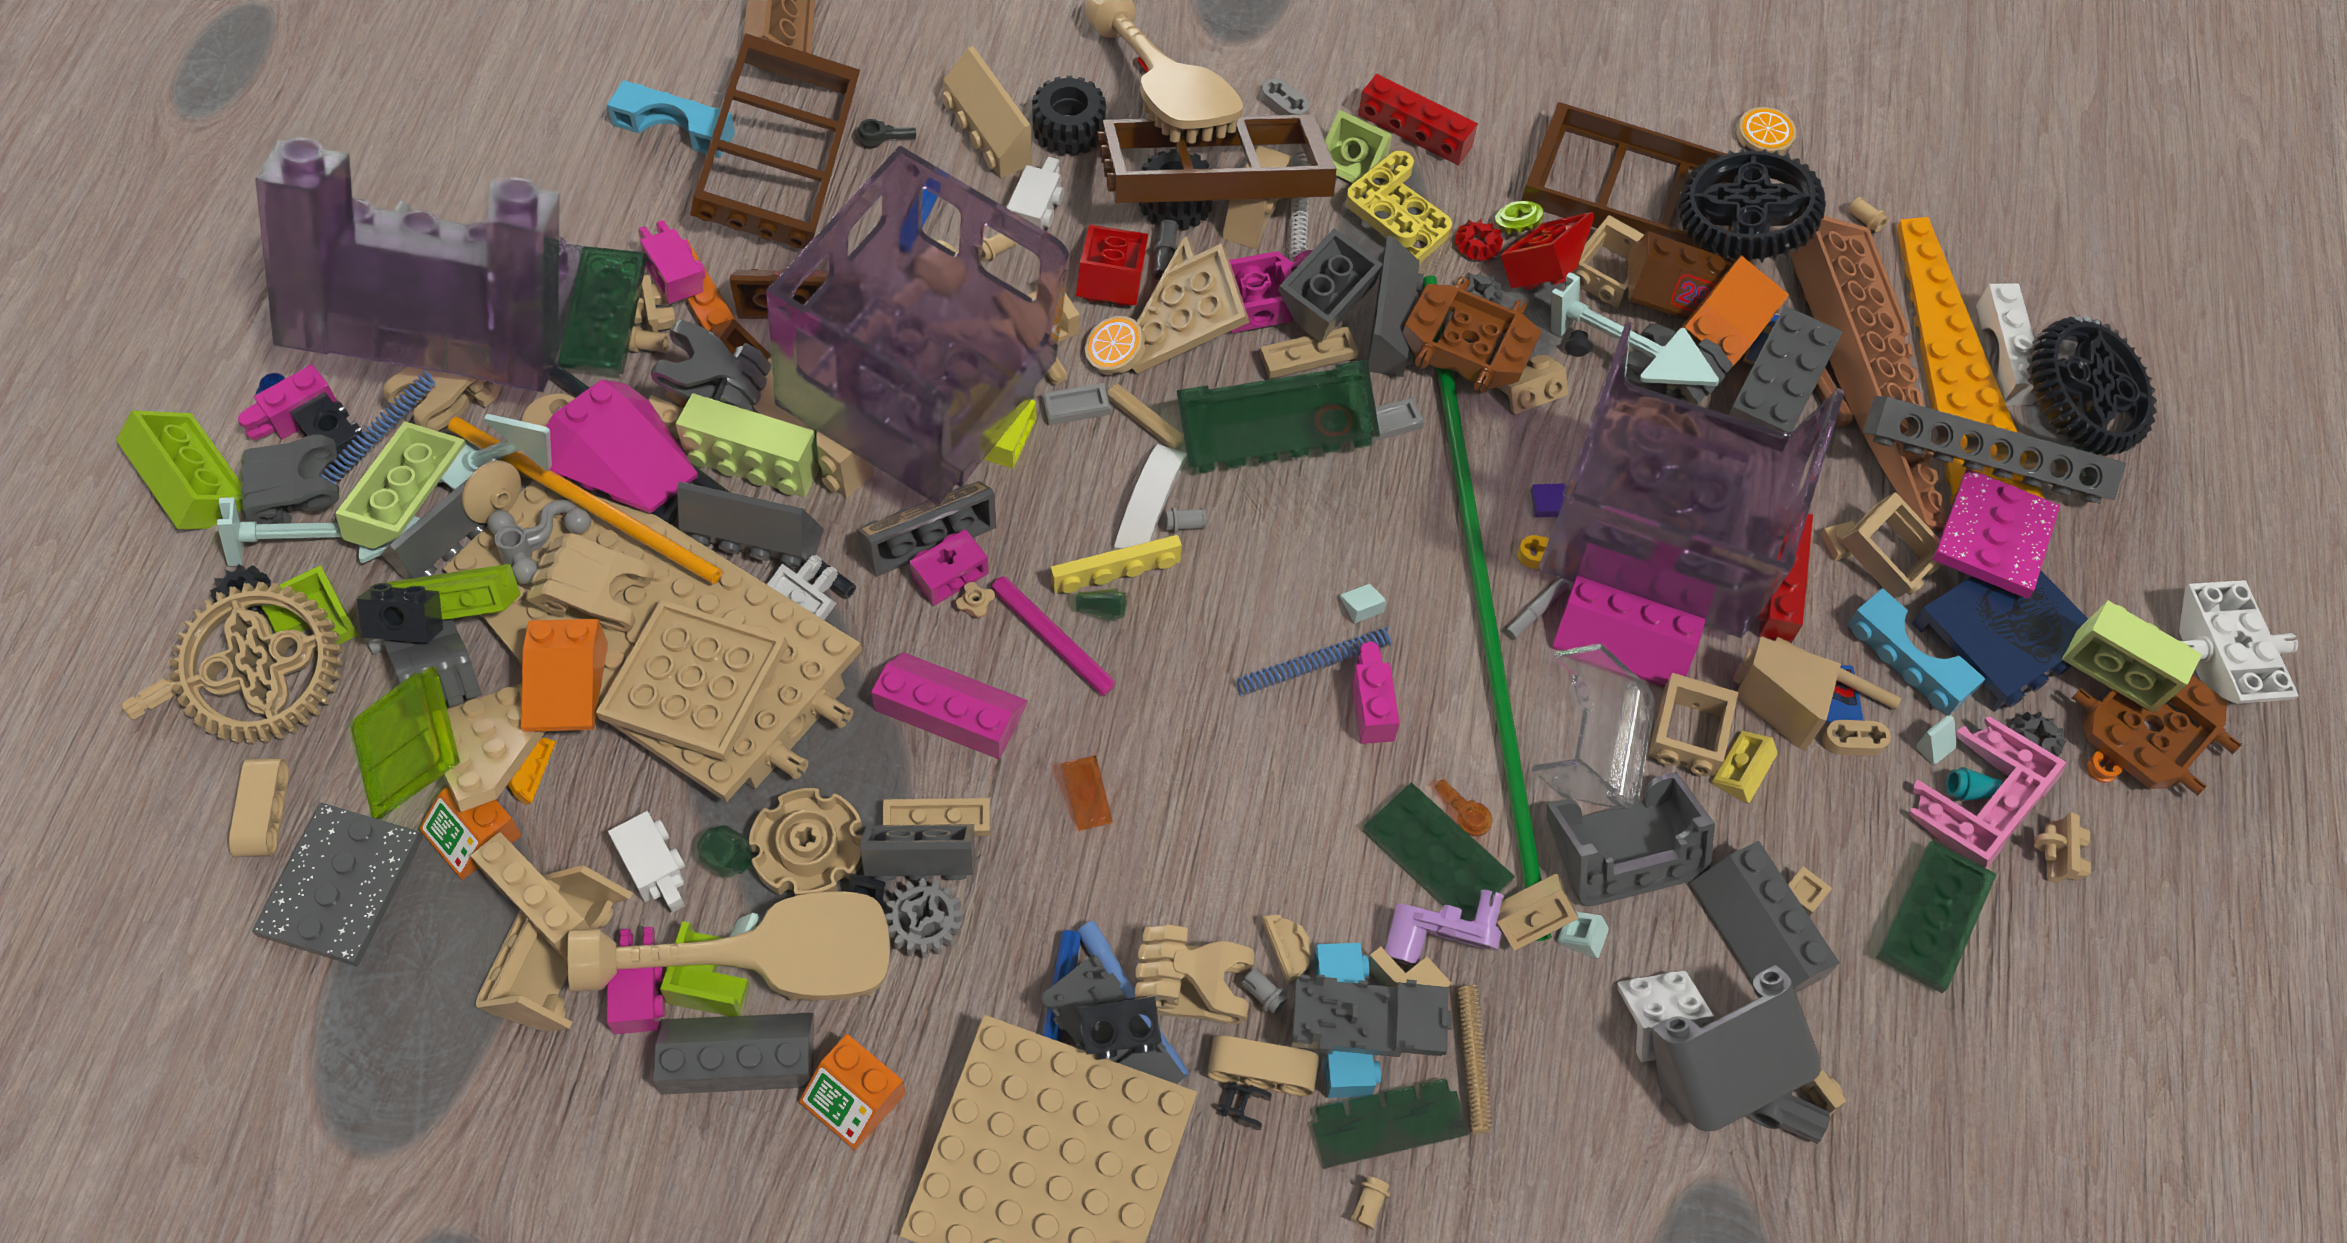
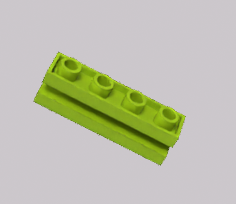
(470, 590)

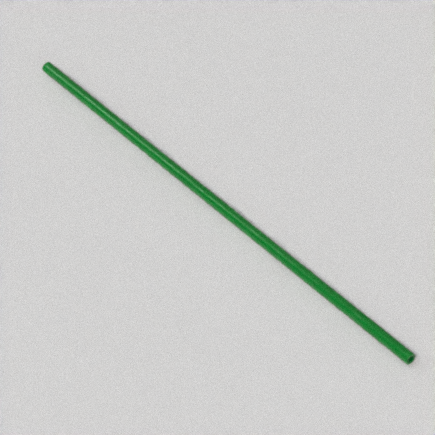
(1488, 625)

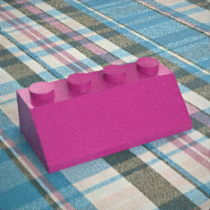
(1638, 631)
(948, 704)

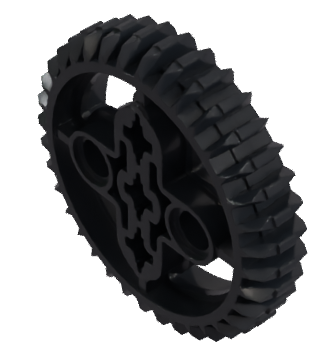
(1752, 205)
(2091, 385)

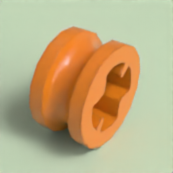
(2099, 773)

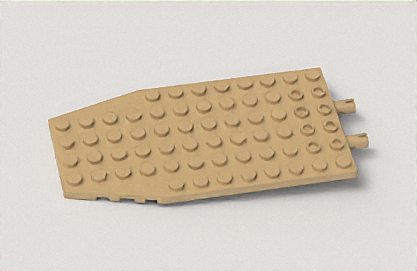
(797, 692)

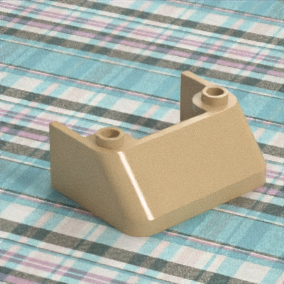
(529, 970)

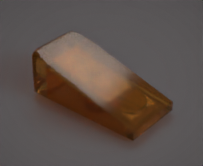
(1086, 793)

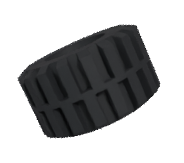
(1064, 98)
(1182, 212)

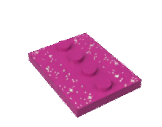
(1997, 533)

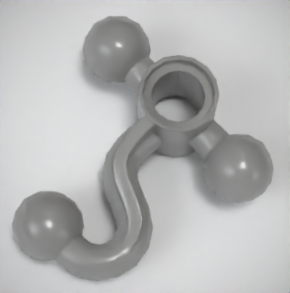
(517, 544)

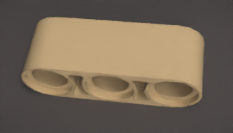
(259, 807)
(1263, 1065)

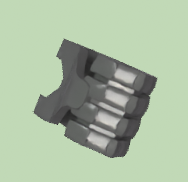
(712, 368)
(1689, 393)
(287, 479)
(446, 653)

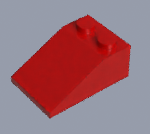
(1547, 252)
(1111, 265)

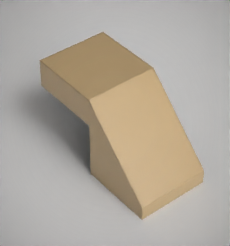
(1389, 973)

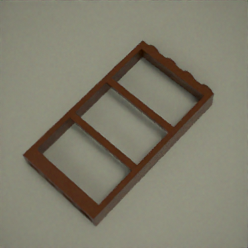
(799, 66)
(1625, 137)
(1222, 183)

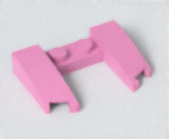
(2030, 777)

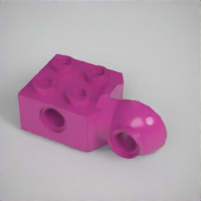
(1258, 284)

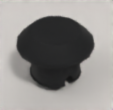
(1578, 343)

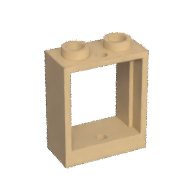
(1613, 236)
(1910, 529)
(1701, 697)

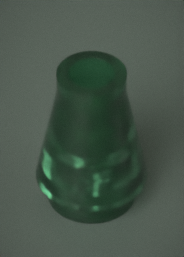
(1102, 603)

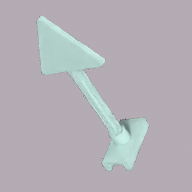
(1672, 364)
(518, 435)
(235, 533)

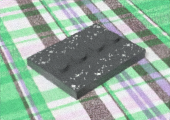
(338, 884)

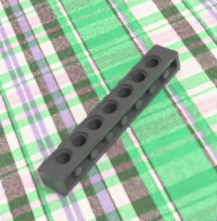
(2101, 473)

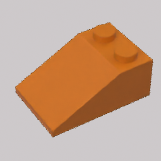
(1736, 309)
(562, 674)

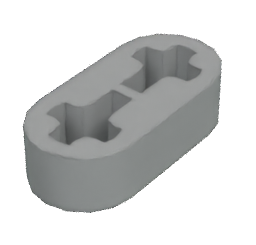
(1284, 101)

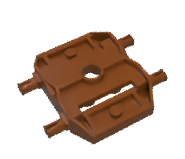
(1472, 320)
(2161, 756)

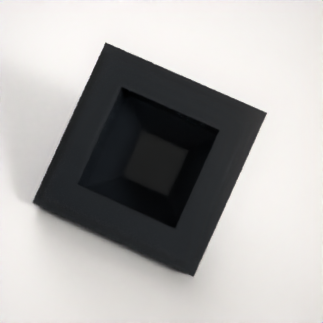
(867, 886)

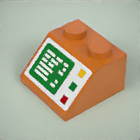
(462, 833)
(852, 1092)

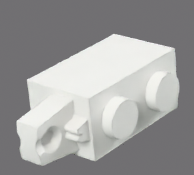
(1038, 193)
(649, 860)

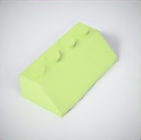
(396, 485)

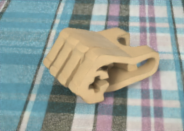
(444, 400)
(587, 578)
(1189, 977)

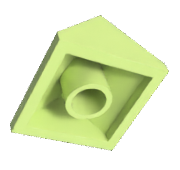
(1356, 146)

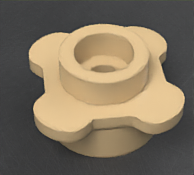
(975, 608)

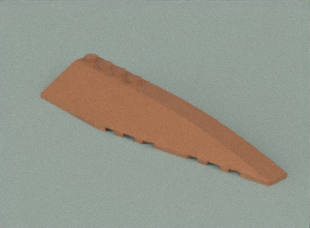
(1853, 294)

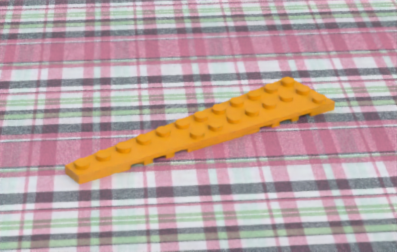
(1951, 352)

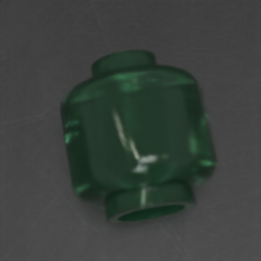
(724, 851)

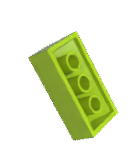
(180, 466)

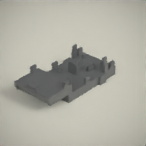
(1091, 985)
(1370, 1017)

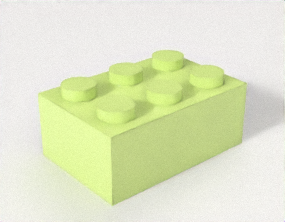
(2132, 656)

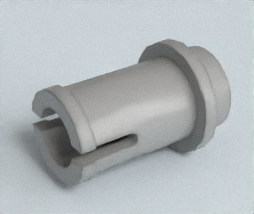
(1185, 519)
(1265, 992)

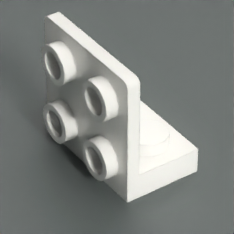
(1659, 999)

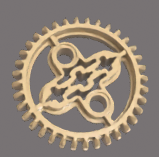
(243, 656)

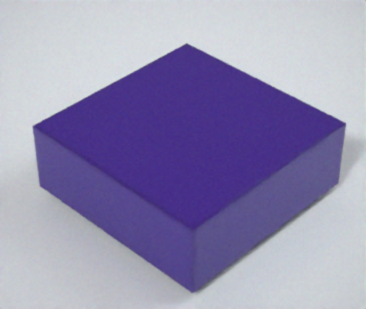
(1546, 499)

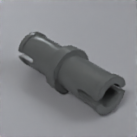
(1165, 247)

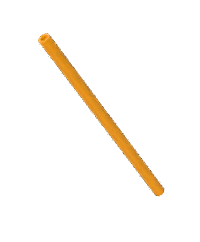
(592, 504)

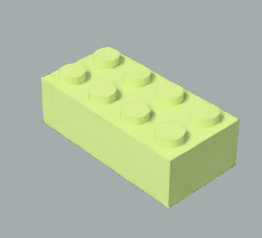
(748, 445)

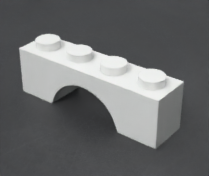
(2005, 313)

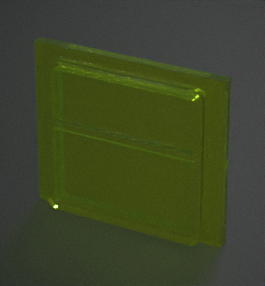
(404, 742)

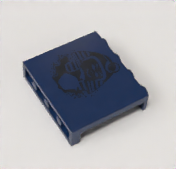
(2006, 635)

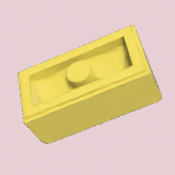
(1746, 765)

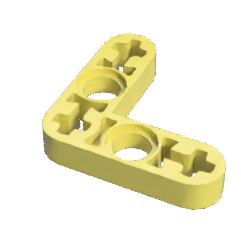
(1376, 200)
(1430, 236)

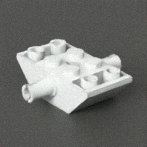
(2236, 647)

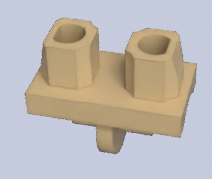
(655, 317)
(2062, 848)

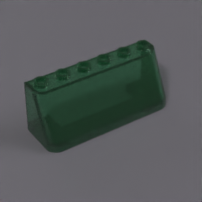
(1278, 417)

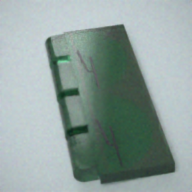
(1389, 1129)

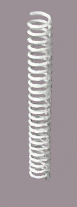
(1301, 212)

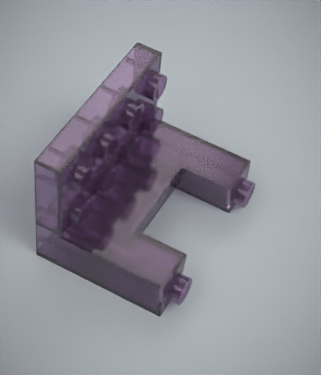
(409, 285)

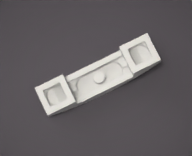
(1150, 496)

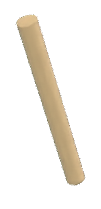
(1859, 684)

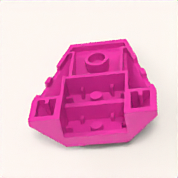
(619, 446)

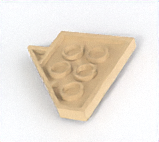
(1190, 304)
(488, 746)

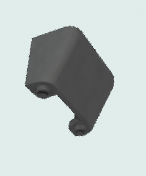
(1635, 848)
(1739, 1059)

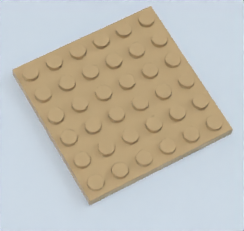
(1048, 1147)

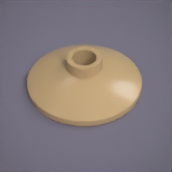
(490, 489)

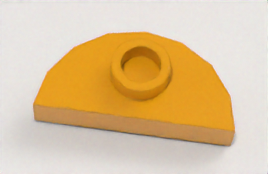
(528, 777)

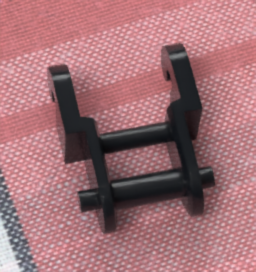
(1226, 1108)

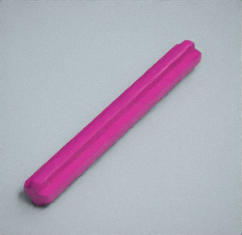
(1053, 635)

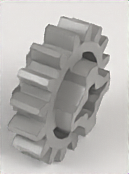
(913, 906)

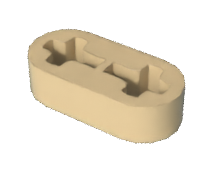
(1856, 737)

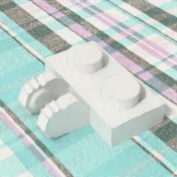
(802, 592)

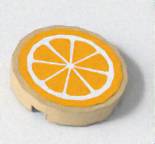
(1766, 129)
(1115, 345)

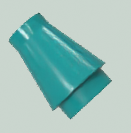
(1971, 785)

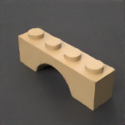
(529, 892)

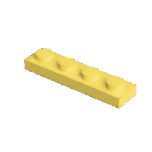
(1116, 564)

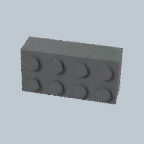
(1786, 371)

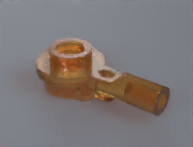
(1472, 816)

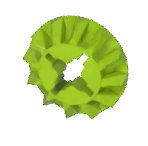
(1509, 221)

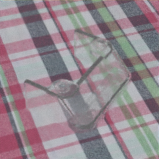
(1611, 734)

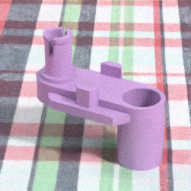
(1413, 923)

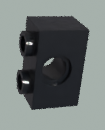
(329, 419)
(383, 620)

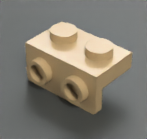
(1539, 384)

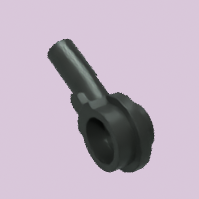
(874, 132)

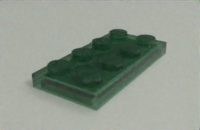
(602, 310)
(1437, 851)
(1936, 916)

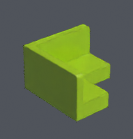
(320, 589)
(700, 985)

